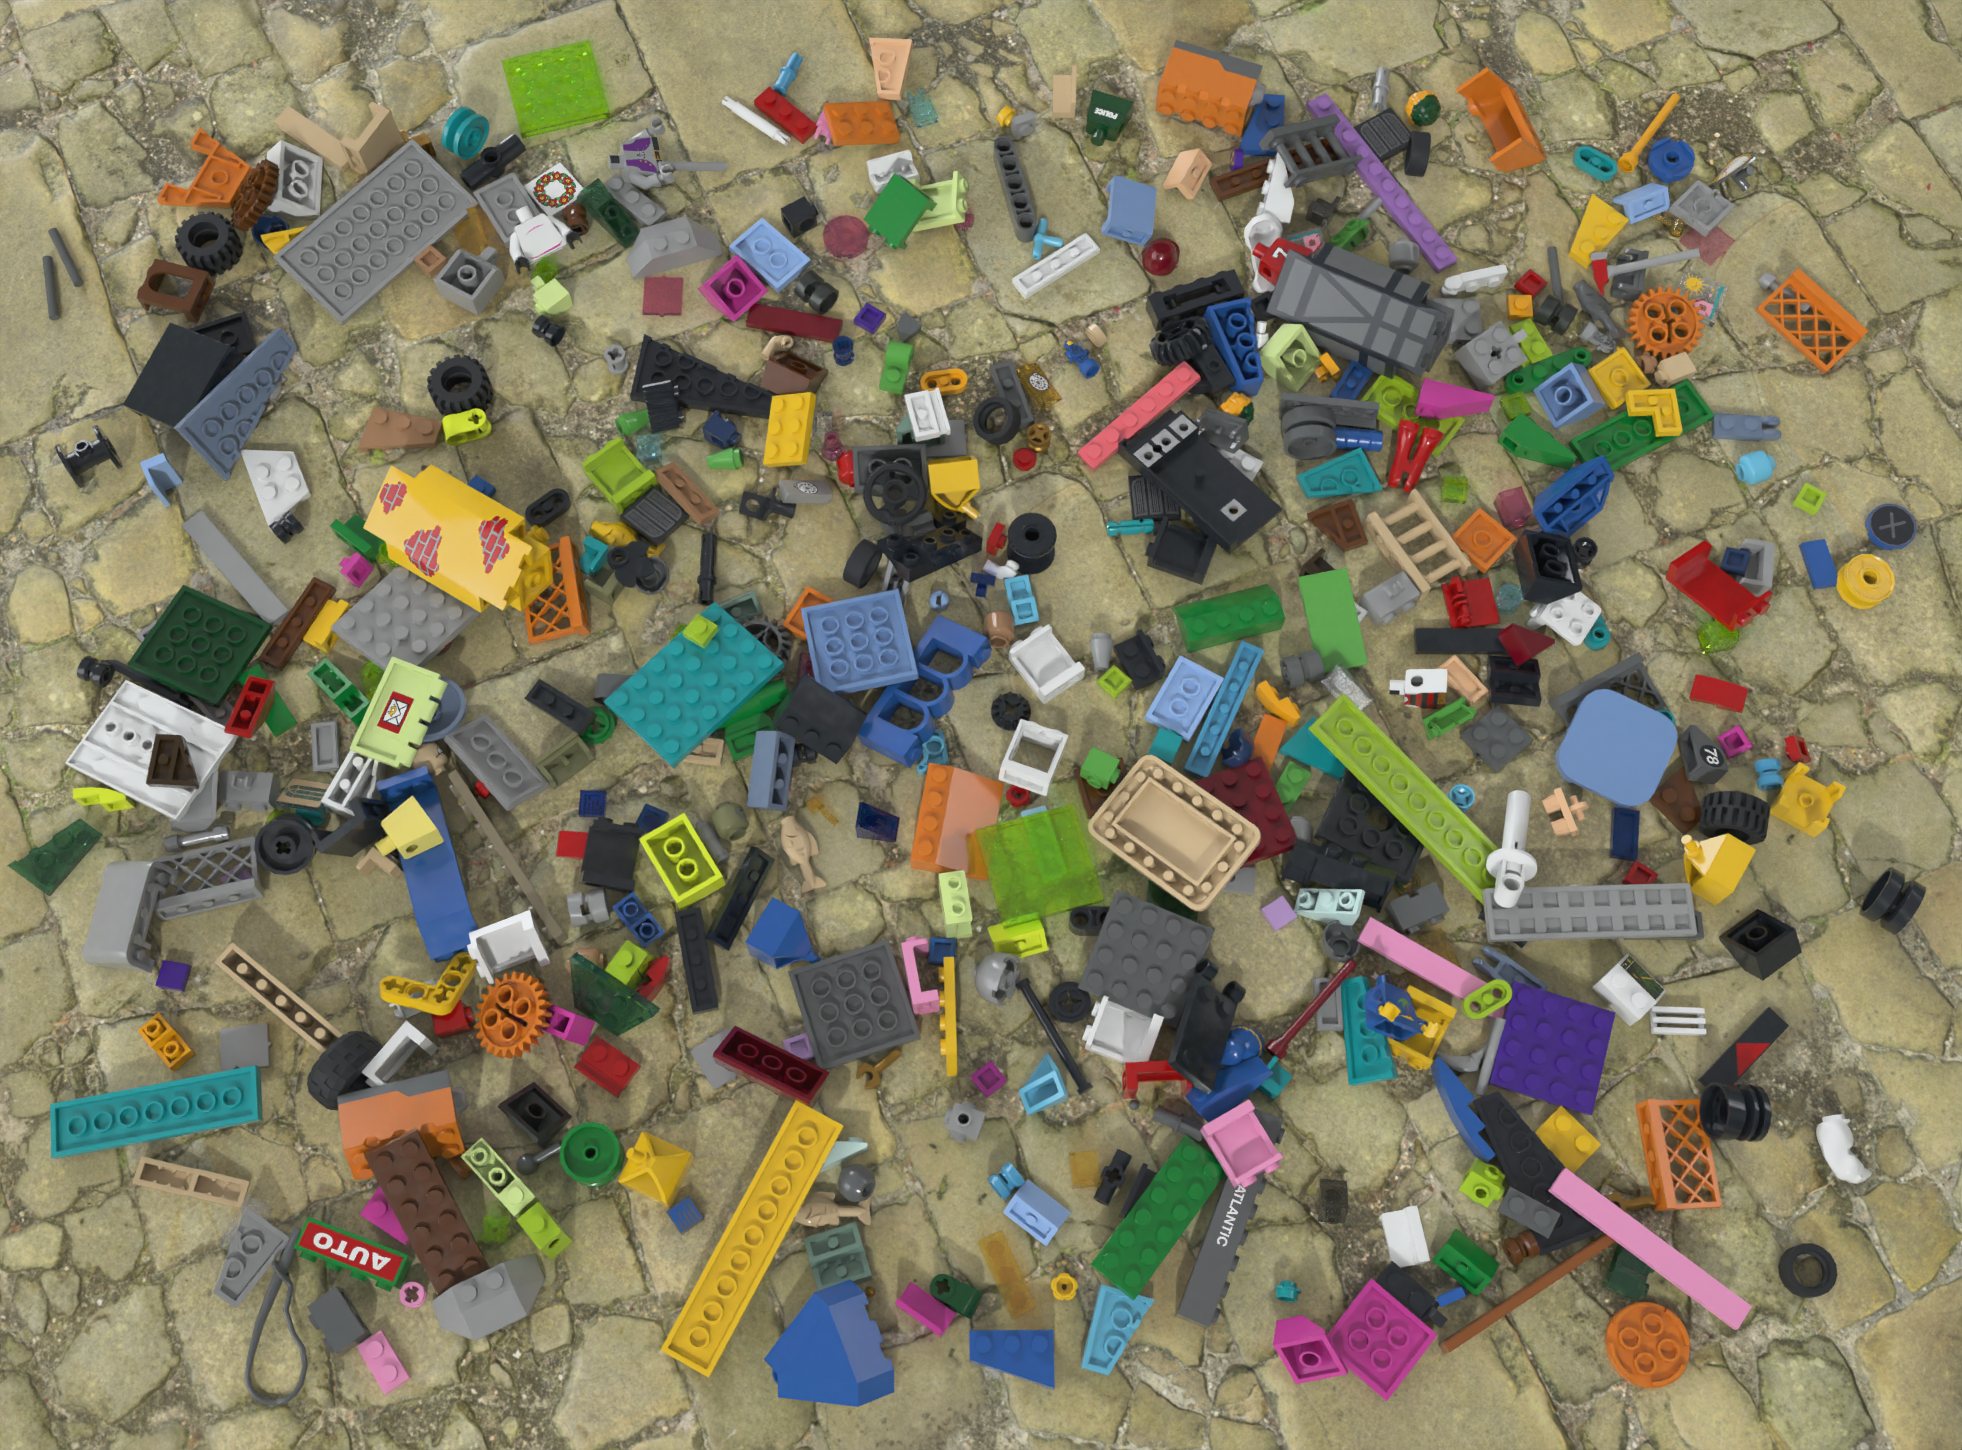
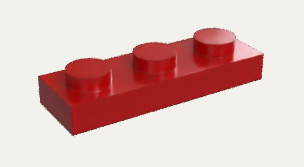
(785, 115)

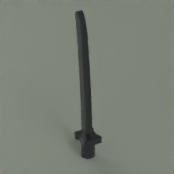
(176, 697)

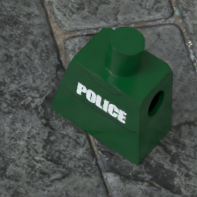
(1107, 117)

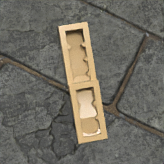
(190, 1182)

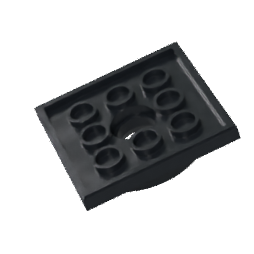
(1347, 827)

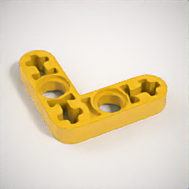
(398, 989)

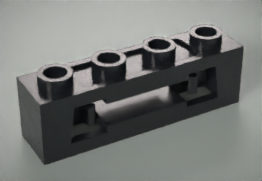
(1192, 298)

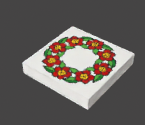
(554, 190)

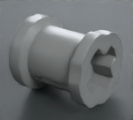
(612, 357)

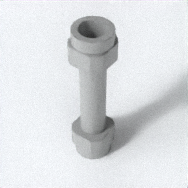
(1769, 281)
(176, 843)

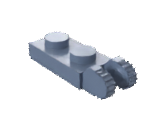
(1744, 427)
(1506, 969)

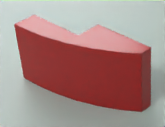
(1719, 693)
(571, 844)
(658, 973)

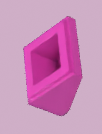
(1735, 742)

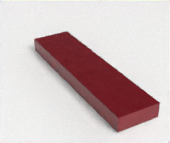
(794, 323)

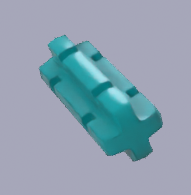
(1130, 527)

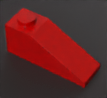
(251, 707)

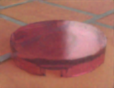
(845, 237)

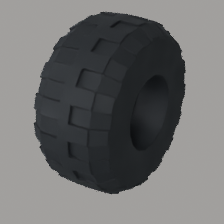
(341, 1068)

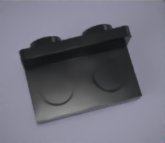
(1140, 660)

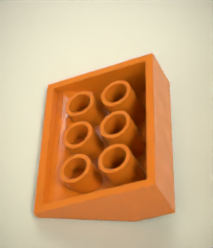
(949, 814)

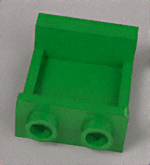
(898, 211)

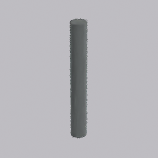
(65, 257)
(1555, 273)
(50, 288)

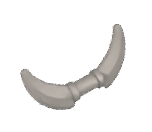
(1470, 1062)

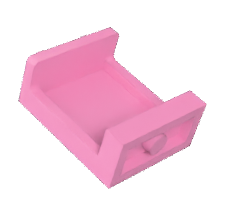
(921, 1002)
(1241, 1145)

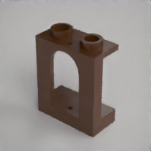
(196, 297)

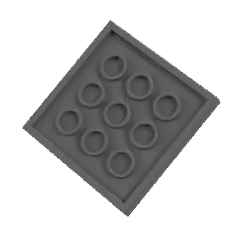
(1145, 958)
(854, 1005)

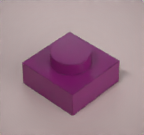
(988, 1079)

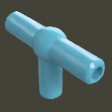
(1040, 239)

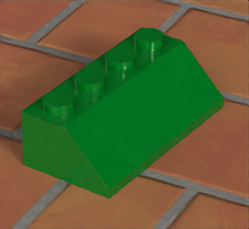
(1229, 617)

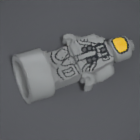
(1591, 334)

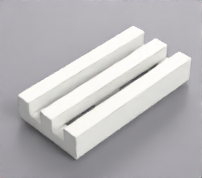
(1699, 1020)

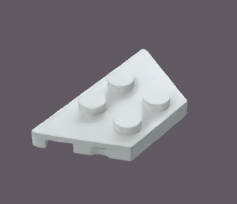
(276, 481)

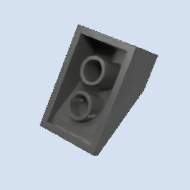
(870, 457)

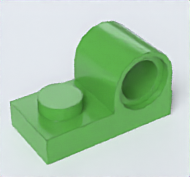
(897, 367)

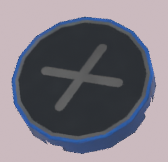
(1890, 527)

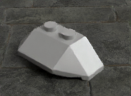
(671, 247)
(490, 1298)

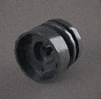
(1735, 1112)

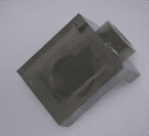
(1333, 1201)

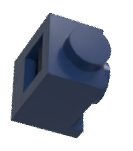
(721, 432)

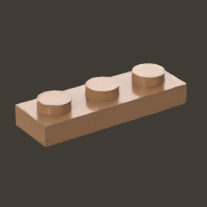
(686, 493)

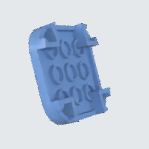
(1616, 748)

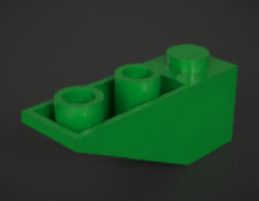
(1532, 443)

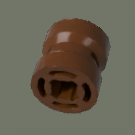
(575, 218)
(1520, 1247)

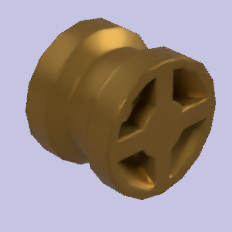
(1041, 432)

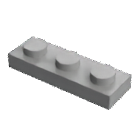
(635, 202)

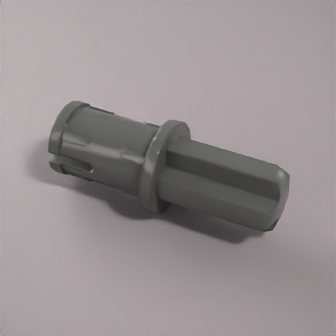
(1178, 1123)

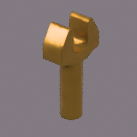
(877, 1069)
(1631, 1204)

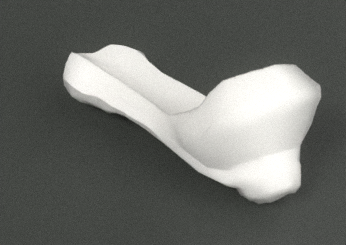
(1265, 230)

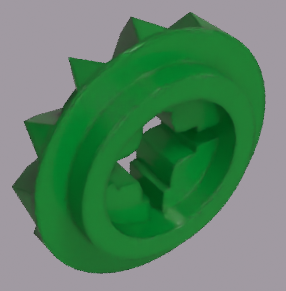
(606, 720)

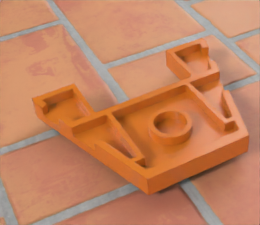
(215, 183)

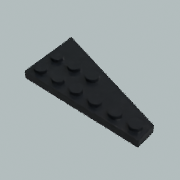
(1530, 1169)

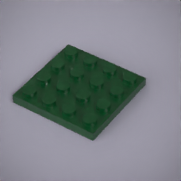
(200, 646)

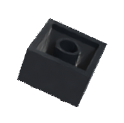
(1761, 944)

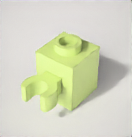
(550, 298)

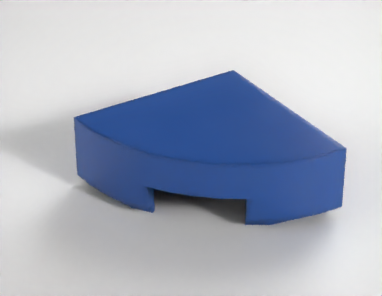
(1451, 1296)

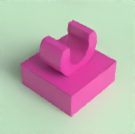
(355, 569)

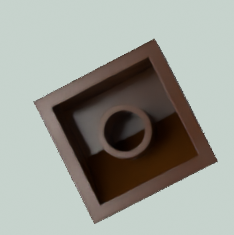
(792, 375)

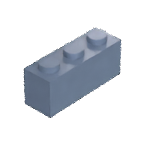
(771, 771)

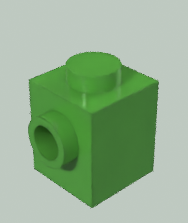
(1100, 769)

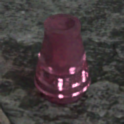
(832, 446)

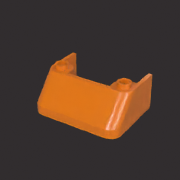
(1504, 120)

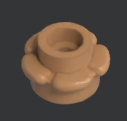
(1646, 363)

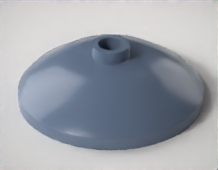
(448, 713)

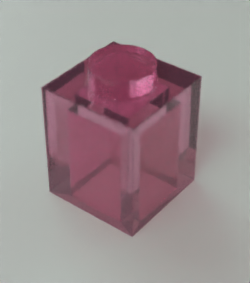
(1512, 507)

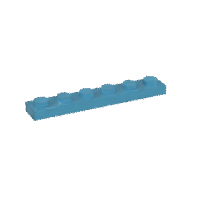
(1223, 710)

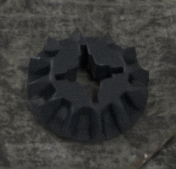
(1009, 721)
(1059, 995)

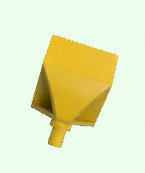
(954, 482)
(1715, 865)
(656, 1169)

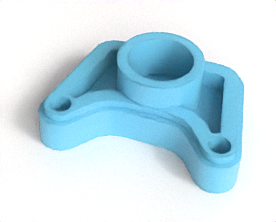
(933, 752)

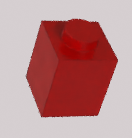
(455, 1022)

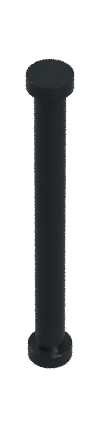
(1054, 1037)

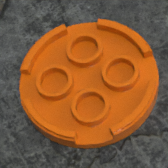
(1647, 1344)

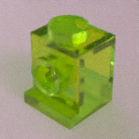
(367, 675)

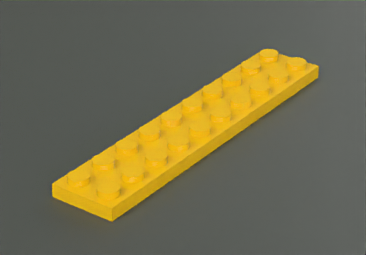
(752, 1239)

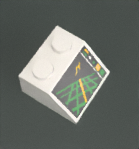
(1629, 989)

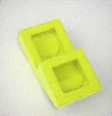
(109, 799)

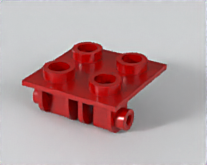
(1470, 603)

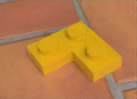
(1661, 405)

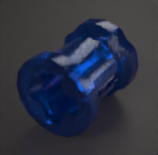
(843, 350)

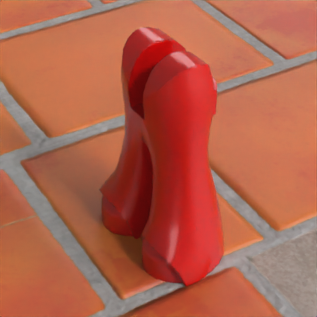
(1427, 443)

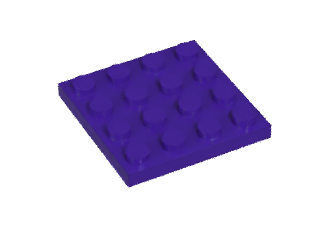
(1552, 1048)

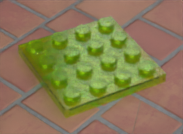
(555, 89)
(1038, 866)

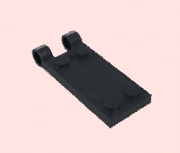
(1204, 1027)

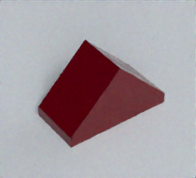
(1523, 643)

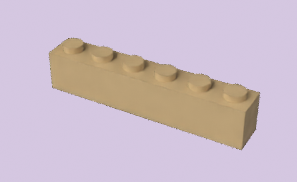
(278, 997)

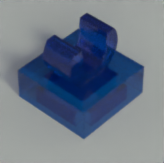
(982, 582)

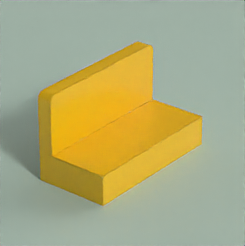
(320, 633)

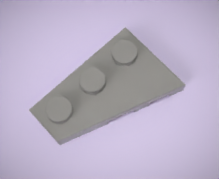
(249, 1256)

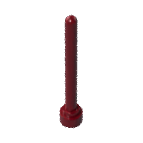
(1278, 1046)

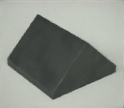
(536, 1113)

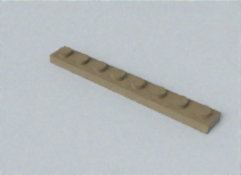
(510, 866)

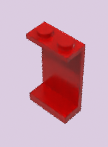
(1715, 589)

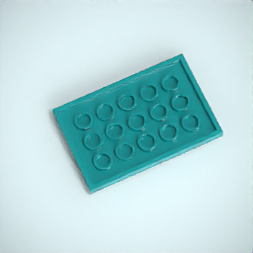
(693, 690)

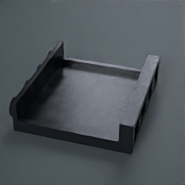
(180, 374)

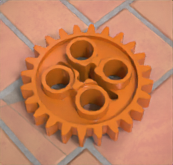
(1686, 321)
(523, 998)

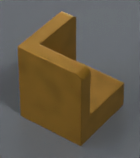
(422, 140)

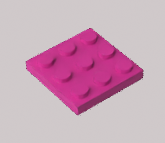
(1380, 1339)

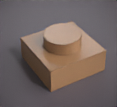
(430, 261)

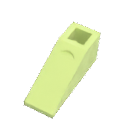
(500, 1178)

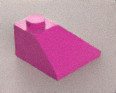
(1307, 1350)

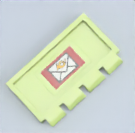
(396, 714)

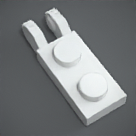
(1473, 280)

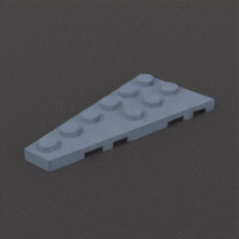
(233, 408)

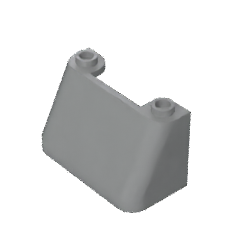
(124, 914)

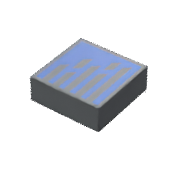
(685, 1215)

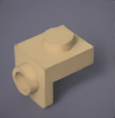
(372, 858)

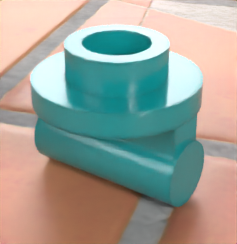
(316, 818)

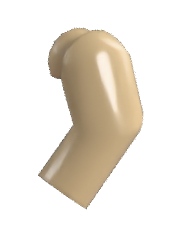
(777, 344)

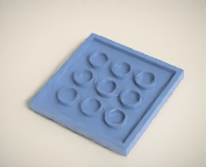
(860, 643)

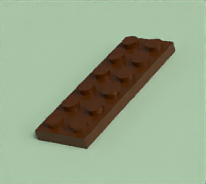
(426, 1210)

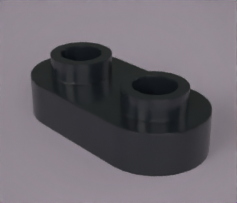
(546, 507)

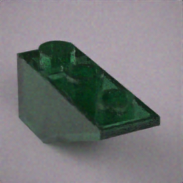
(608, 213)

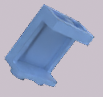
(1130, 211)

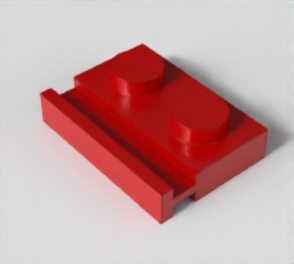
(607, 1067)

